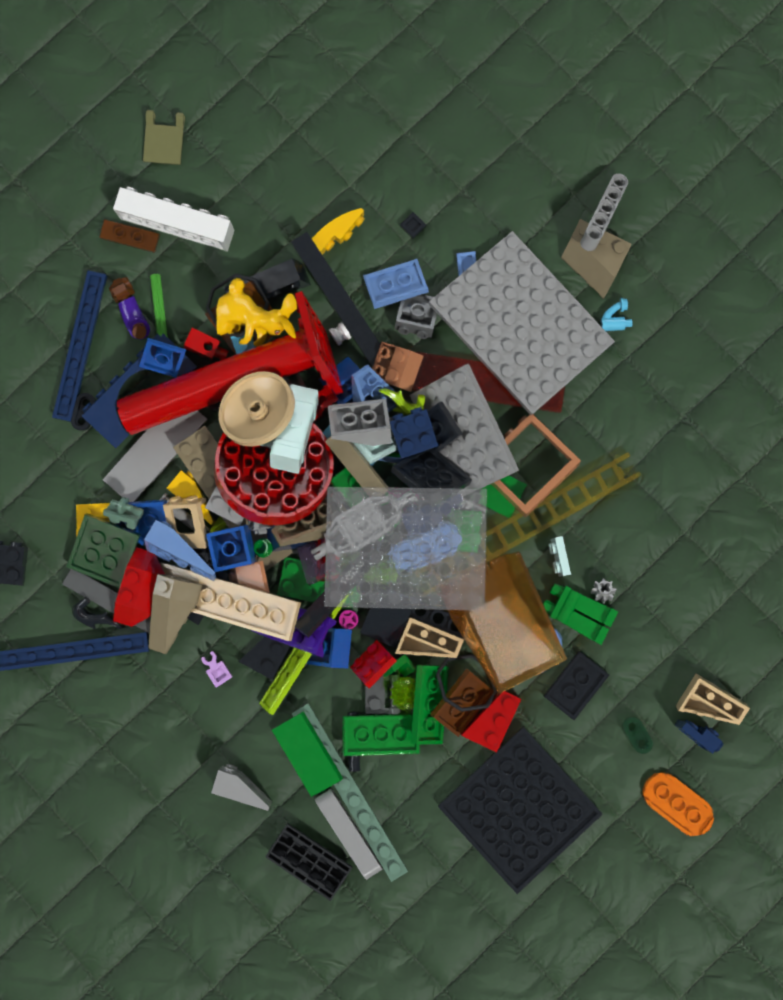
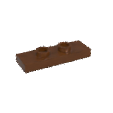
(129, 236)

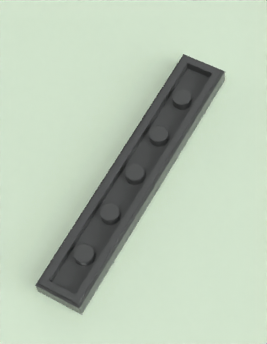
(97, 593)

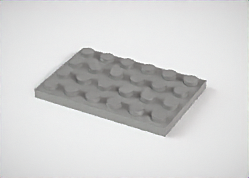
(481, 448)

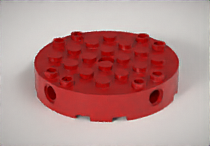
(268, 493)

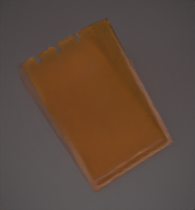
(514, 631)

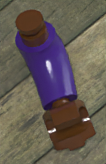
(129, 309)

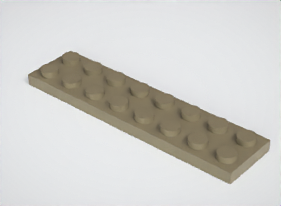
(199, 457)

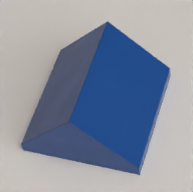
(162, 357)

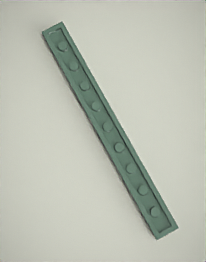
(359, 806)

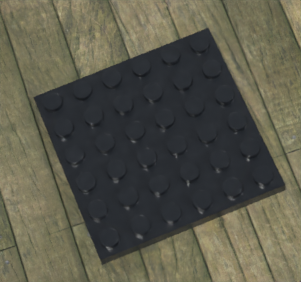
(520, 810)

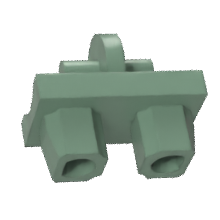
(122, 511)

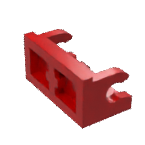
(325, 398)

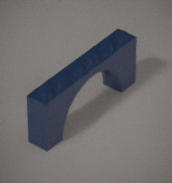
(103, 412)

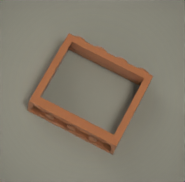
(574, 462)

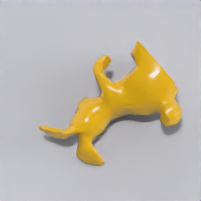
(239, 309)

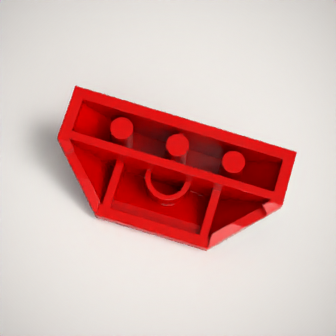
(137, 588)

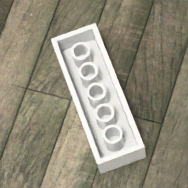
(174, 218)

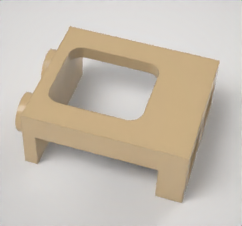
(196, 539)

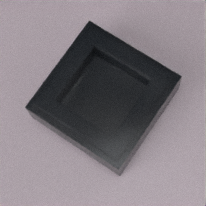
(412, 225)

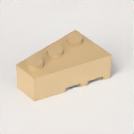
(428, 640)
(711, 701)

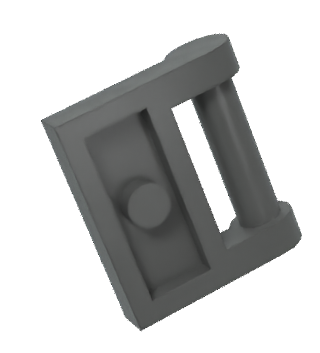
(376, 696)

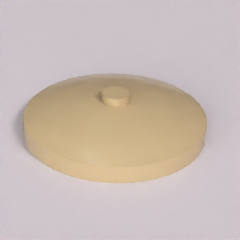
(256, 409)

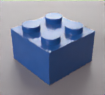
(231, 548)

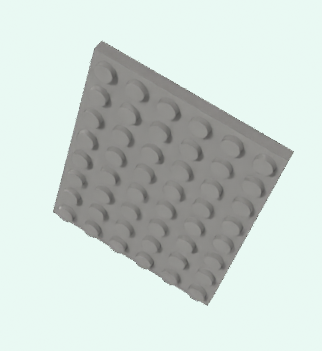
(521, 323)

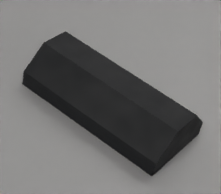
(309, 861)

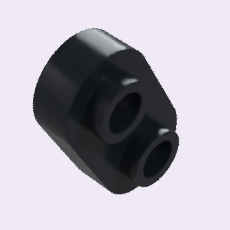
(77, 412)

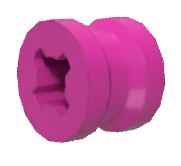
(348, 619)

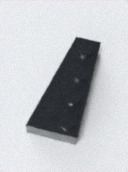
(281, 279)

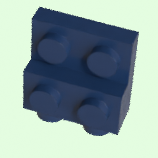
(413, 432)
(702, 736)

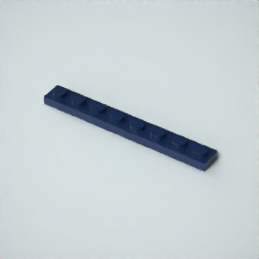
(79, 345)
(74, 651)

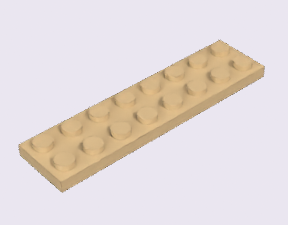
(242, 605)

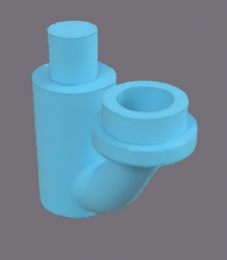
(615, 323)

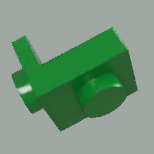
(403, 664)

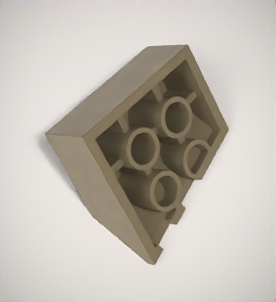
(596, 266)

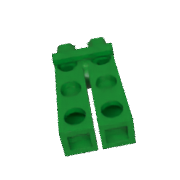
(564, 612)

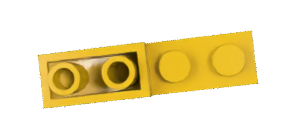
(338, 230)

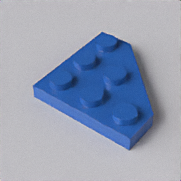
(152, 511)

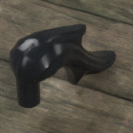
(91, 619)

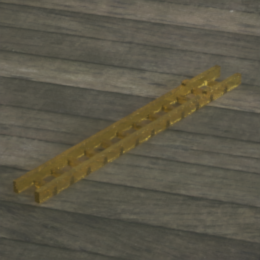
(618, 472)

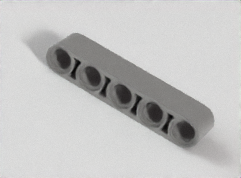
(604, 212)
(348, 834)

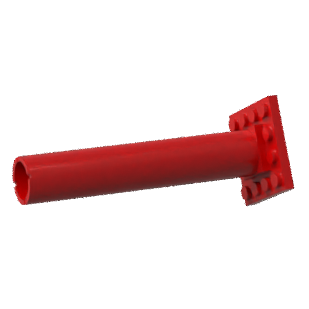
(210, 383)

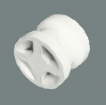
(339, 333)

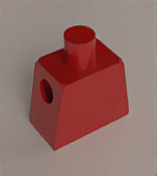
(197, 340)

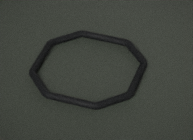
(223, 283)
(443, 691)

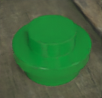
(263, 548)

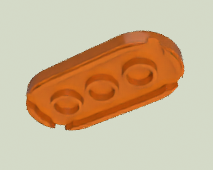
(678, 804)

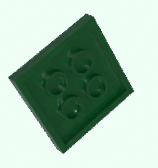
(102, 550)

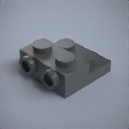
(416, 317)

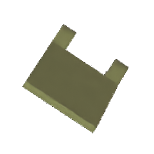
(163, 142)

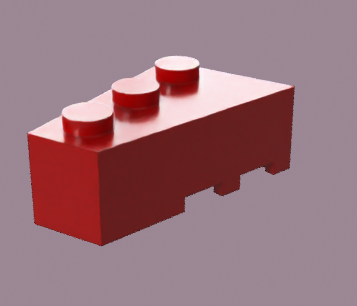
(492, 723)

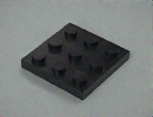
(430, 471)

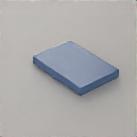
(395, 283)

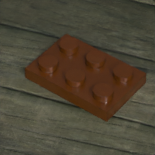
(465, 692)

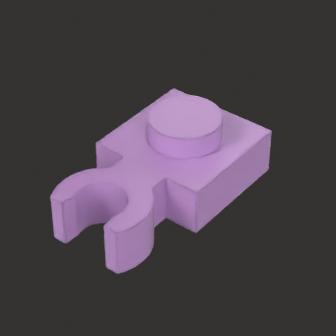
(218, 671)

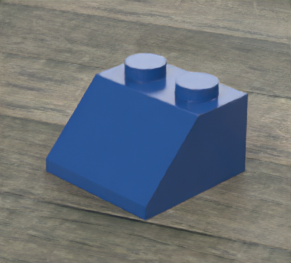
(335, 649)

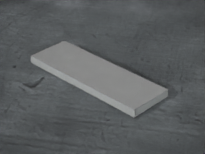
(151, 455)

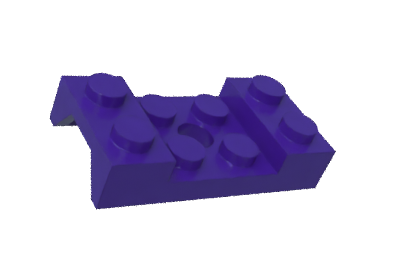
(313, 643)

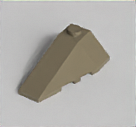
(304, 530)
(171, 606)

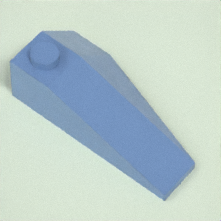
(367, 385)
(169, 545)

